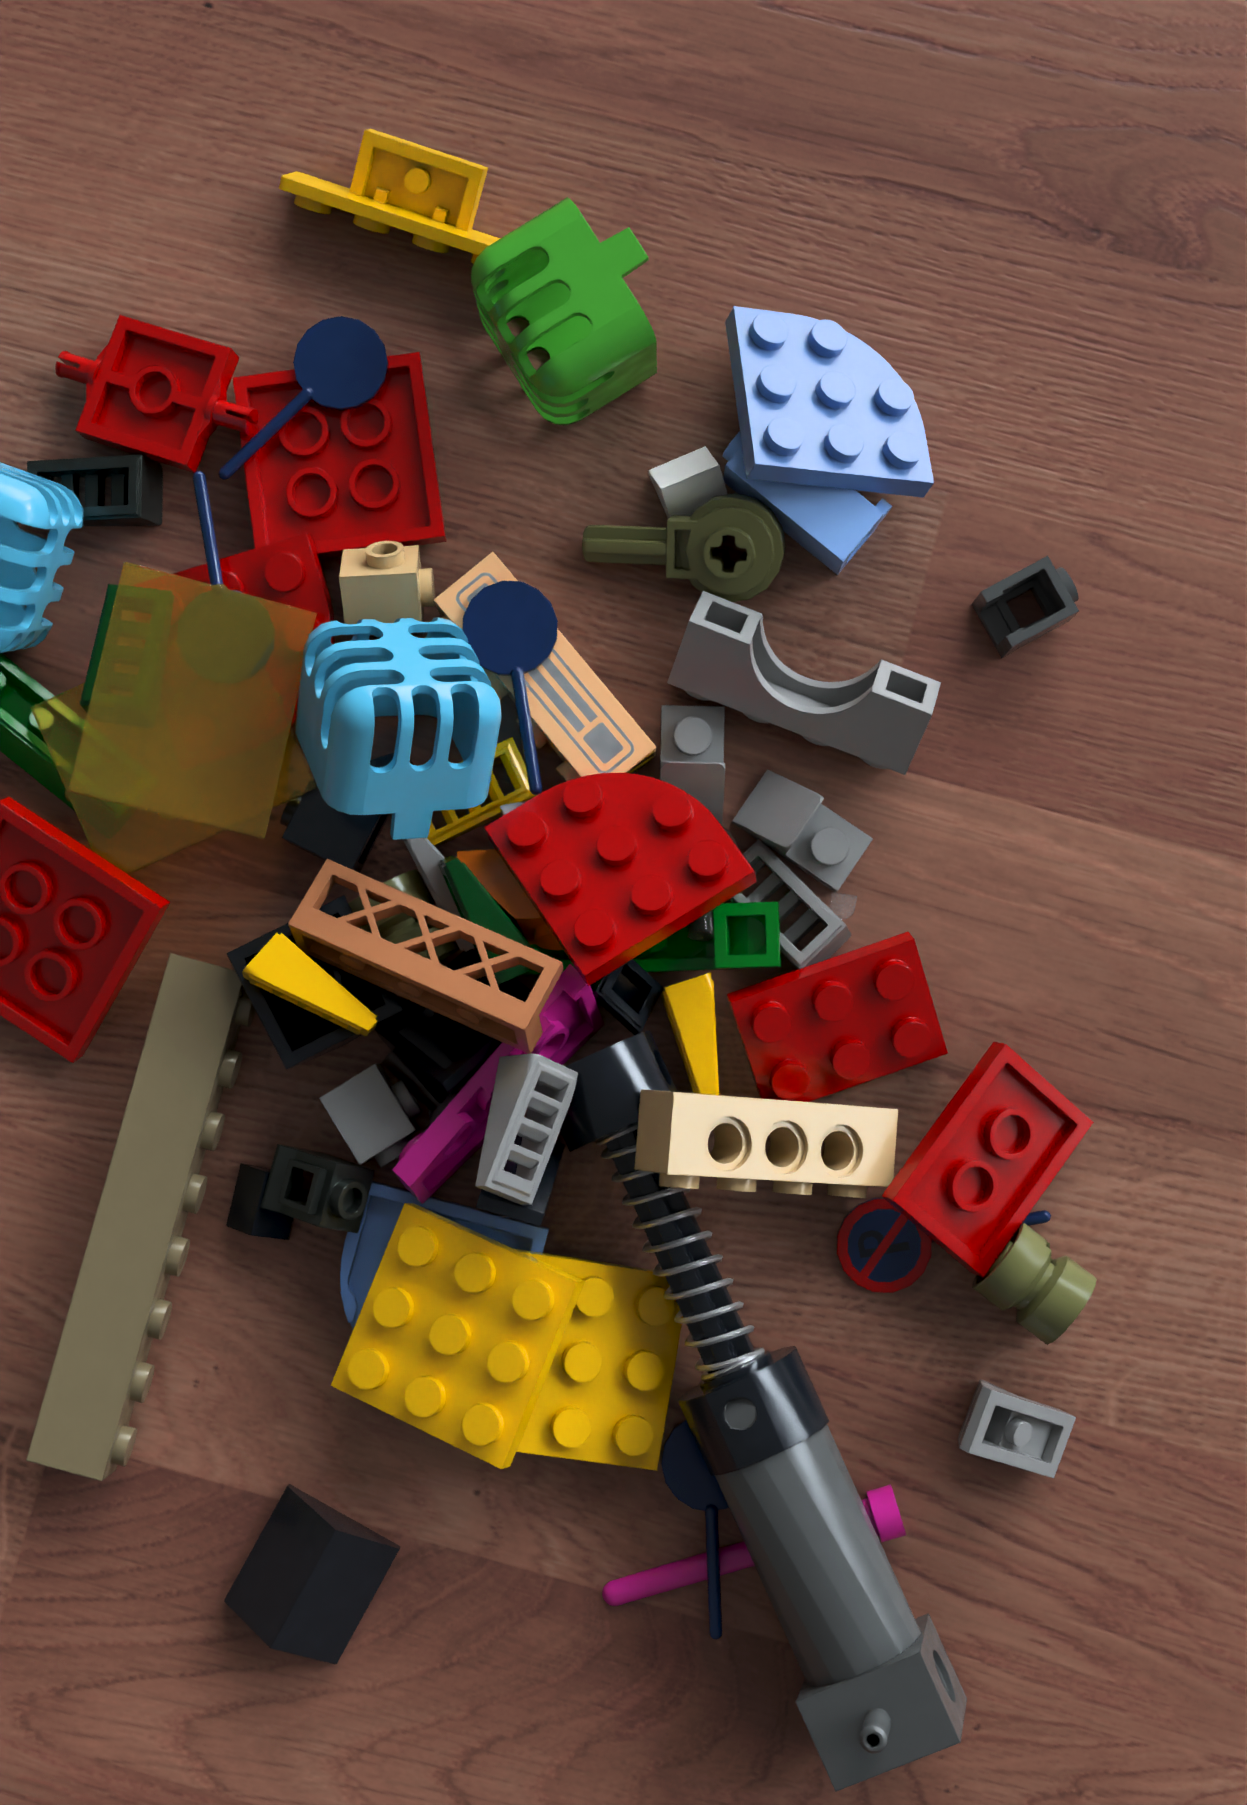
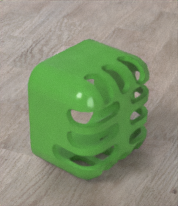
(576, 310)

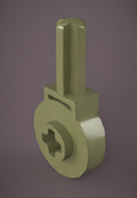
(692, 542)

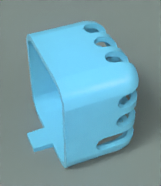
(42, 505)
(401, 677)

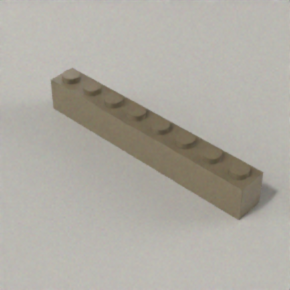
(142, 1220)

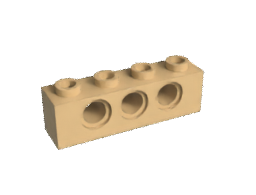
(678, 1124)

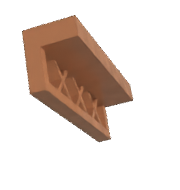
(419, 978)

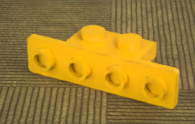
(404, 189)

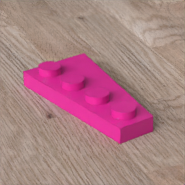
(459, 1131)

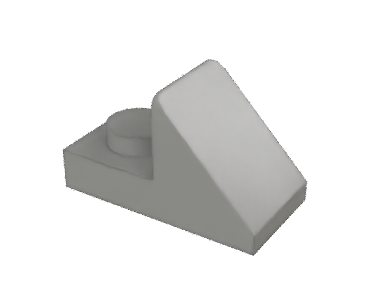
(694, 753)
(802, 829)
(1015, 1430)

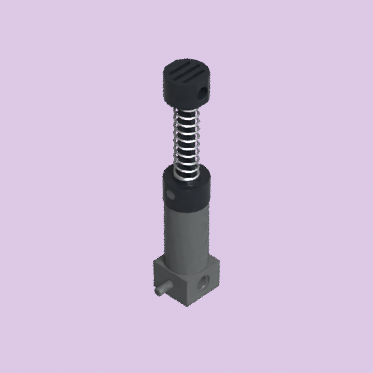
(873, 1673)

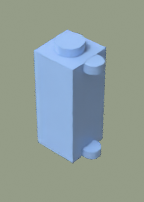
(821, 519)

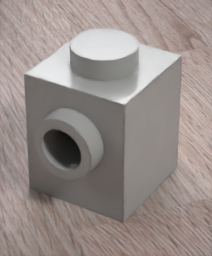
(373, 1115)

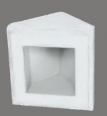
(688, 482)

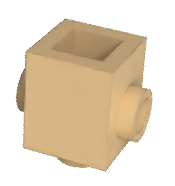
(385, 583)

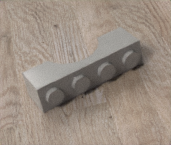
(869, 716)

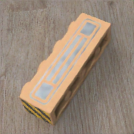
(565, 696)

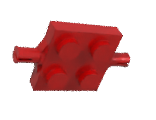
(157, 393)

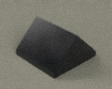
(298, 1032)
(438, 1048)
(310, 1578)

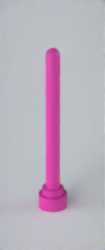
(879, 1505)

